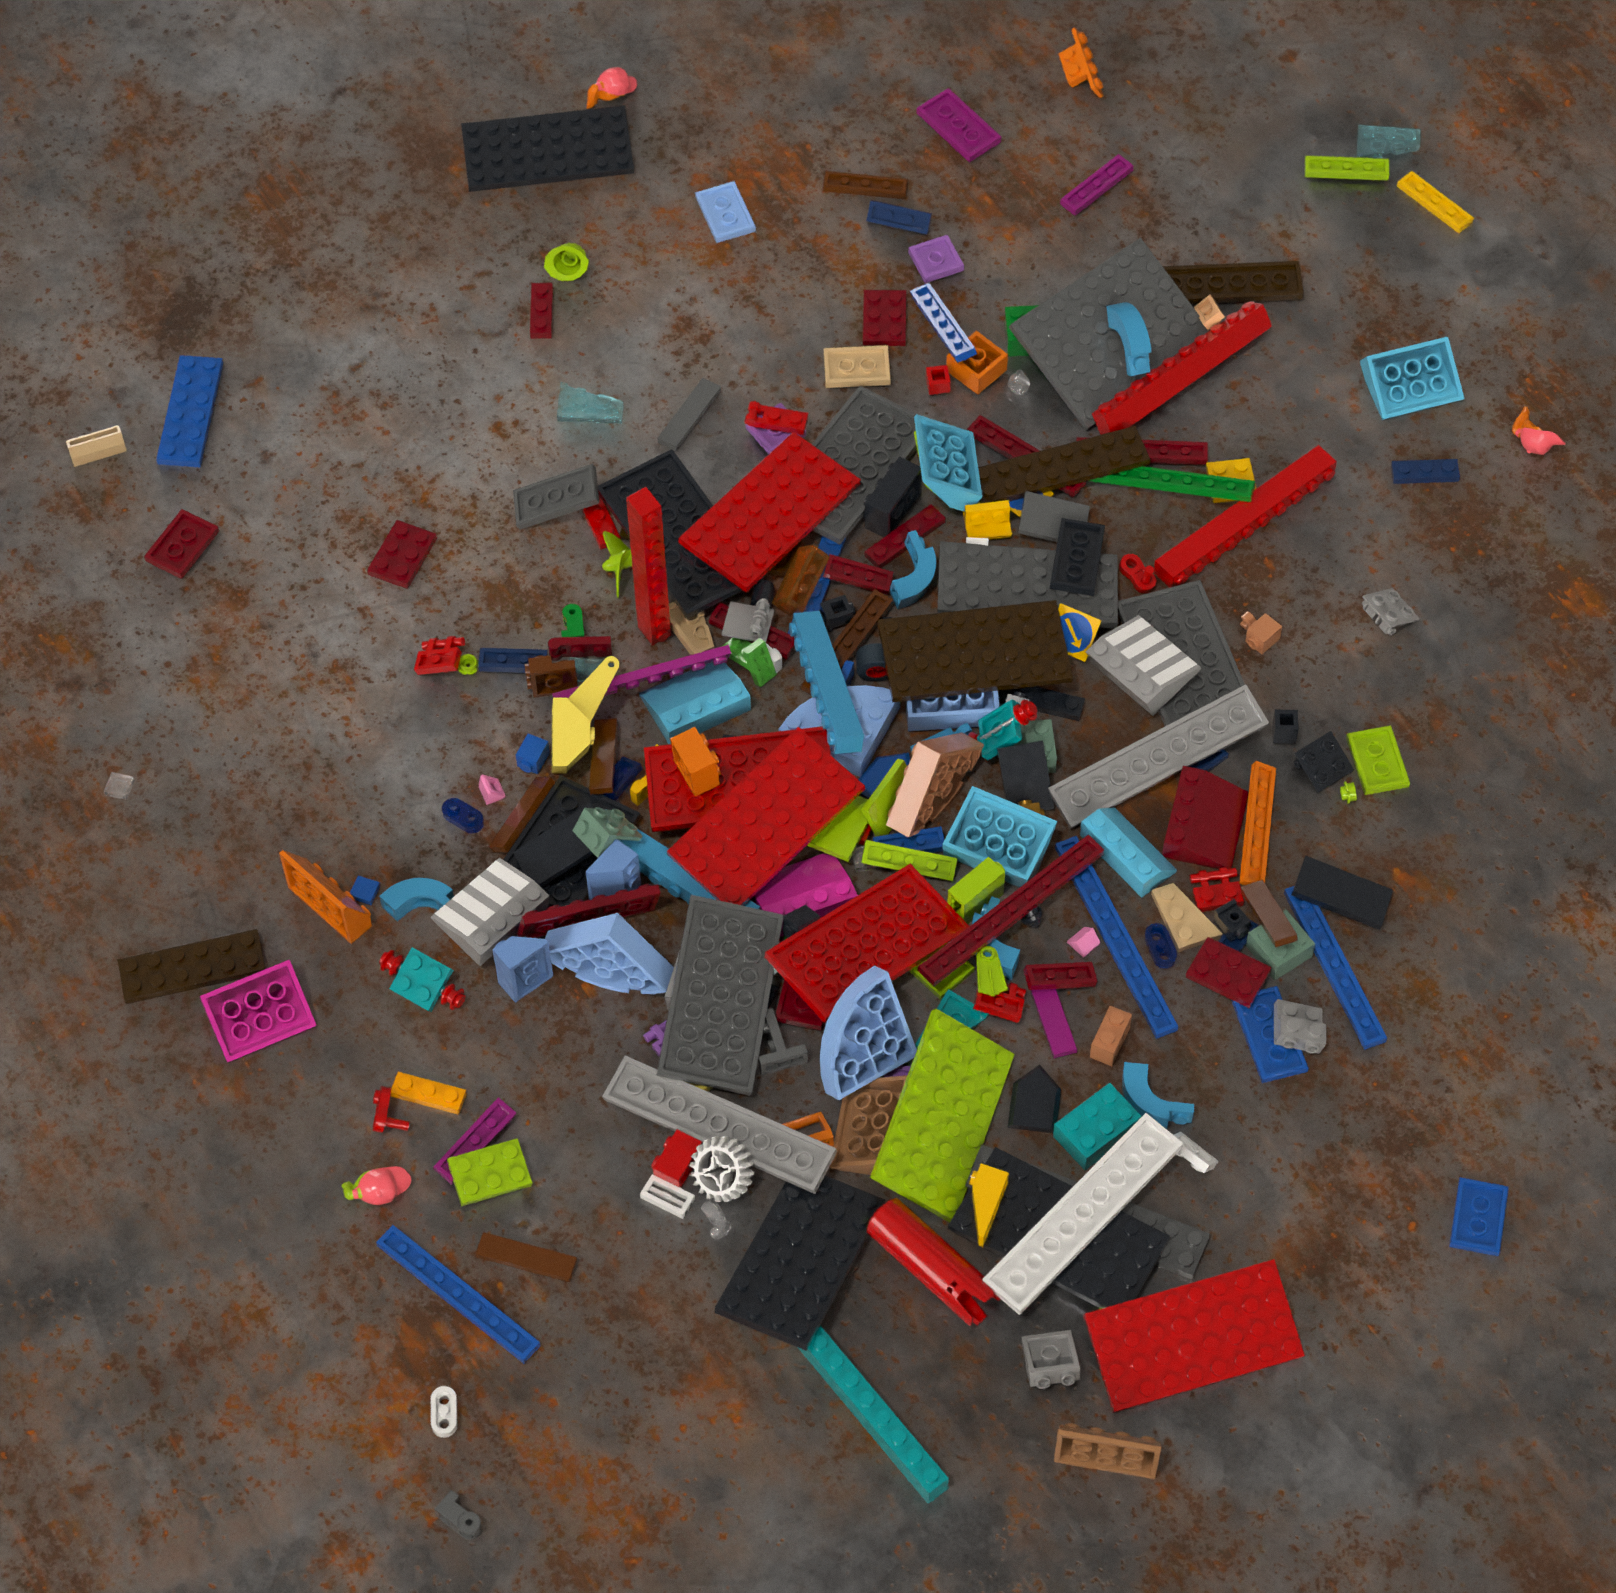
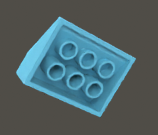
(1412, 378)
(948, 462)
(697, 700)
(999, 831)

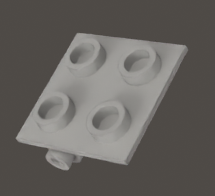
(1388, 610)
(748, 621)

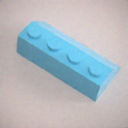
(1127, 850)

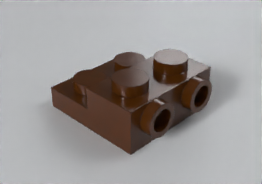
(549, 677)

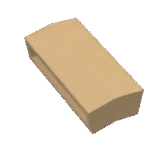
(96, 446)

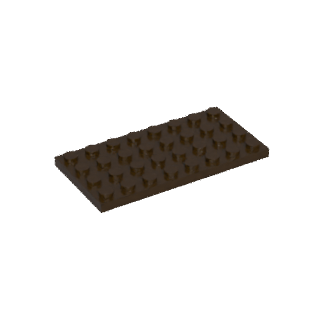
(974, 651)

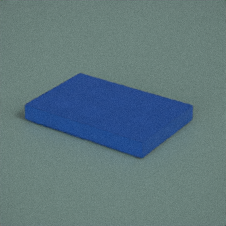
(1479, 1216)

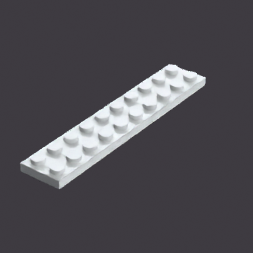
(1082, 1213)

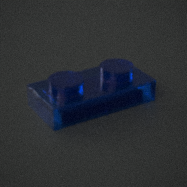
(625, 772)

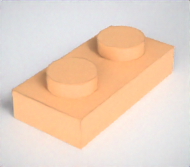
(1209, 312)

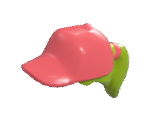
(378, 1185)

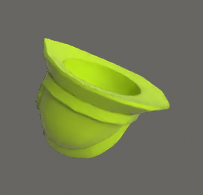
(566, 262)

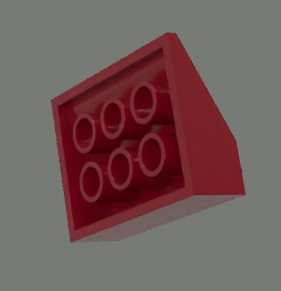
(1205, 820)

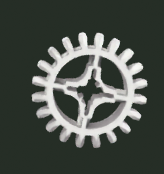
(720, 1149)

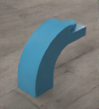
(1134, 335)
(912, 588)
(413, 894)
(1008, 955)
(1142, 1099)

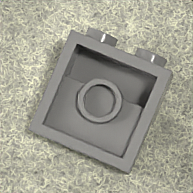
(1299, 1026)
(1051, 1359)

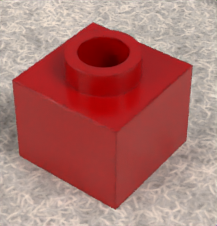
(938, 379)

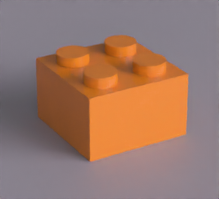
(982, 368)
(695, 761)

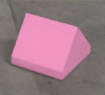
(491, 789)
(1084, 941)

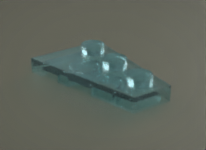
(1384, 140)
(581, 406)

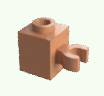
(1261, 632)

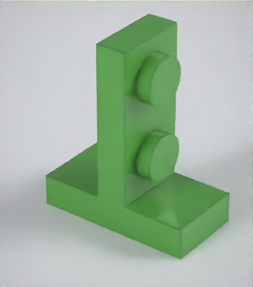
(754, 658)

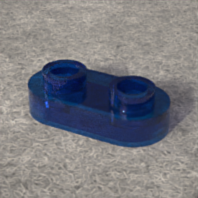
(460, 815)
(1160, 947)

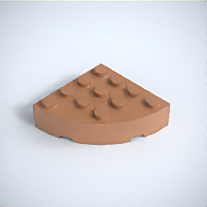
(932, 781)

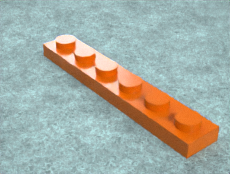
(1257, 823)

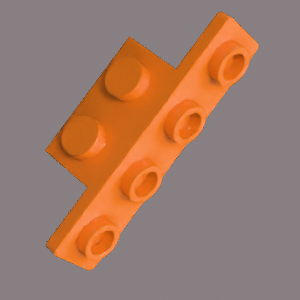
(1078, 64)

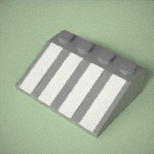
(1142, 663)
(490, 909)

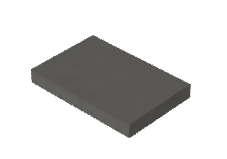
(1043, 515)

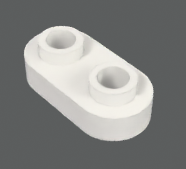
(443, 1413)

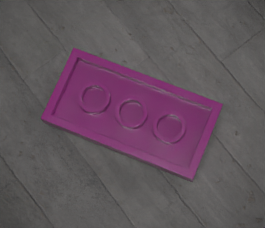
(958, 125)

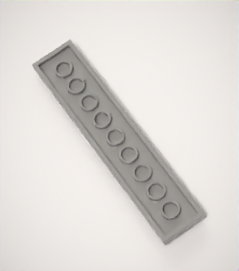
(1158, 756)
(704, 1115)

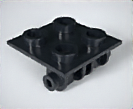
(1323, 761)

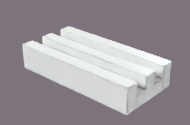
(685, 1206)

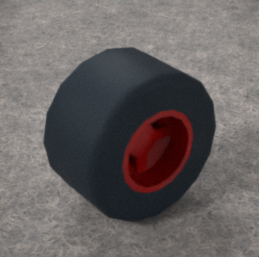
(871, 663)

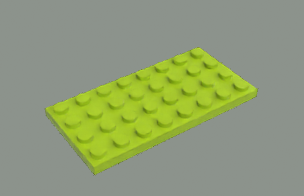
(942, 1115)

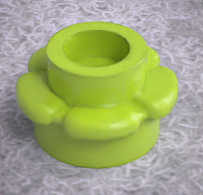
(468, 659)
(1348, 792)

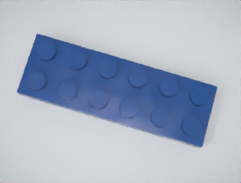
(189, 411)

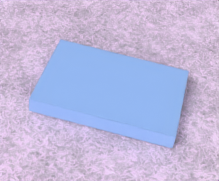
(725, 212)

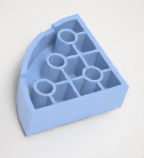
(875, 716)
(609, 955)
(864, 1035)

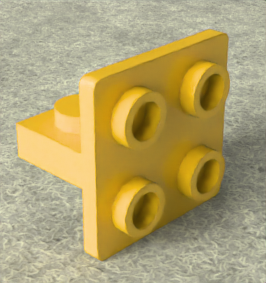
(988, 520)

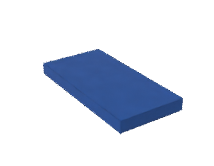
(1258, 1028)

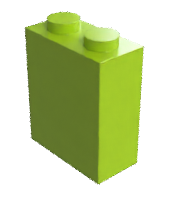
(977, 888)

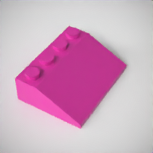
(813, 882)
(257, 1010)

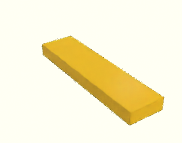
(1435, 202)

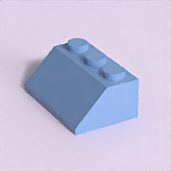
(613, 871)
(522, 965)

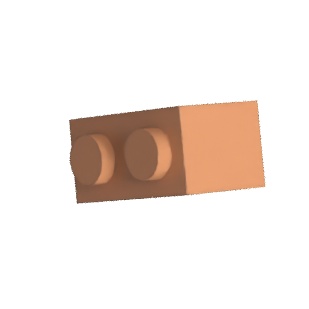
(1110, 1035)

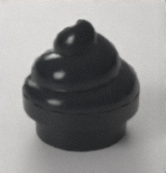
(1033, 918)

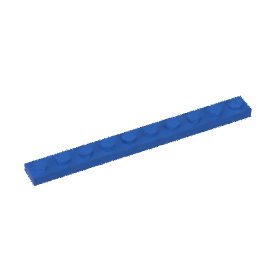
(1121, 947)

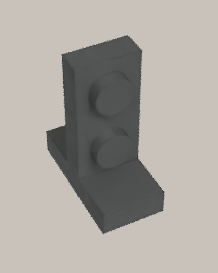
(779, 1056)

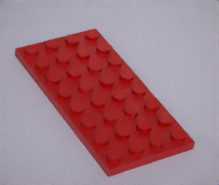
(769, 511)
(670, 797)
(766, 819)
(884, 927)
(1193, 1335)

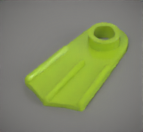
(990, 973)

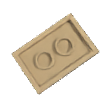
(856, 366)

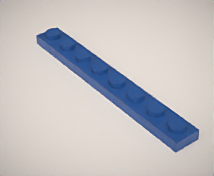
(1338, 971)
(458, 1294)

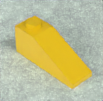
(987, 1192)

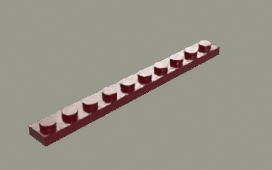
(1010, 910)

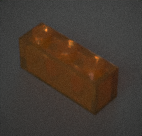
(800, 579)

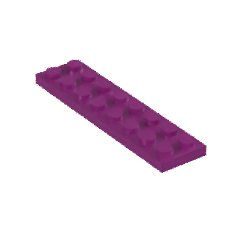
(654, 673)

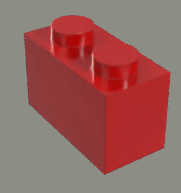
(676, 1158)

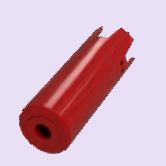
(931, 1260)

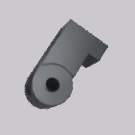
(457, 1518)

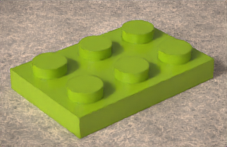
(489, 1172)

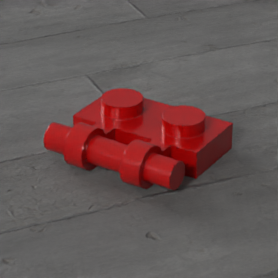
(437, 659)
(1212, 897)
(1003, 1005)

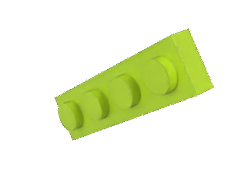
(1346, 168)
(899, 857)

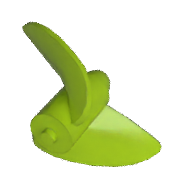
(619, 559)

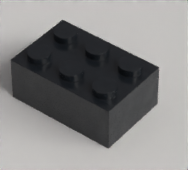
(892, 497)

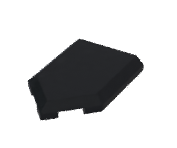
(1034, 1102)

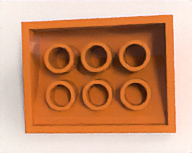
(325, 896)

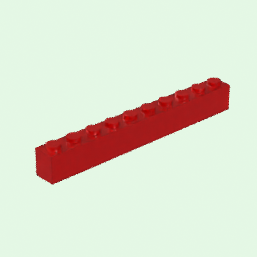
(1182, 369)
(1245, 517)
(649, 565)

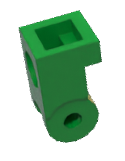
(572, 621)

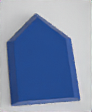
(877, 770)

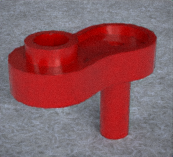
(1139, 575)
(382, 1098)

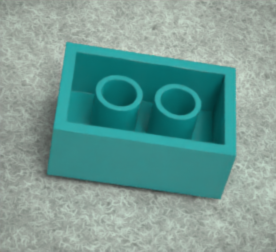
(1095, 1126)

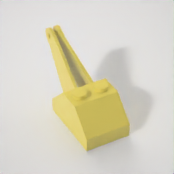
(573, 717)

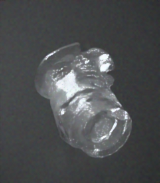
(716, 1217)

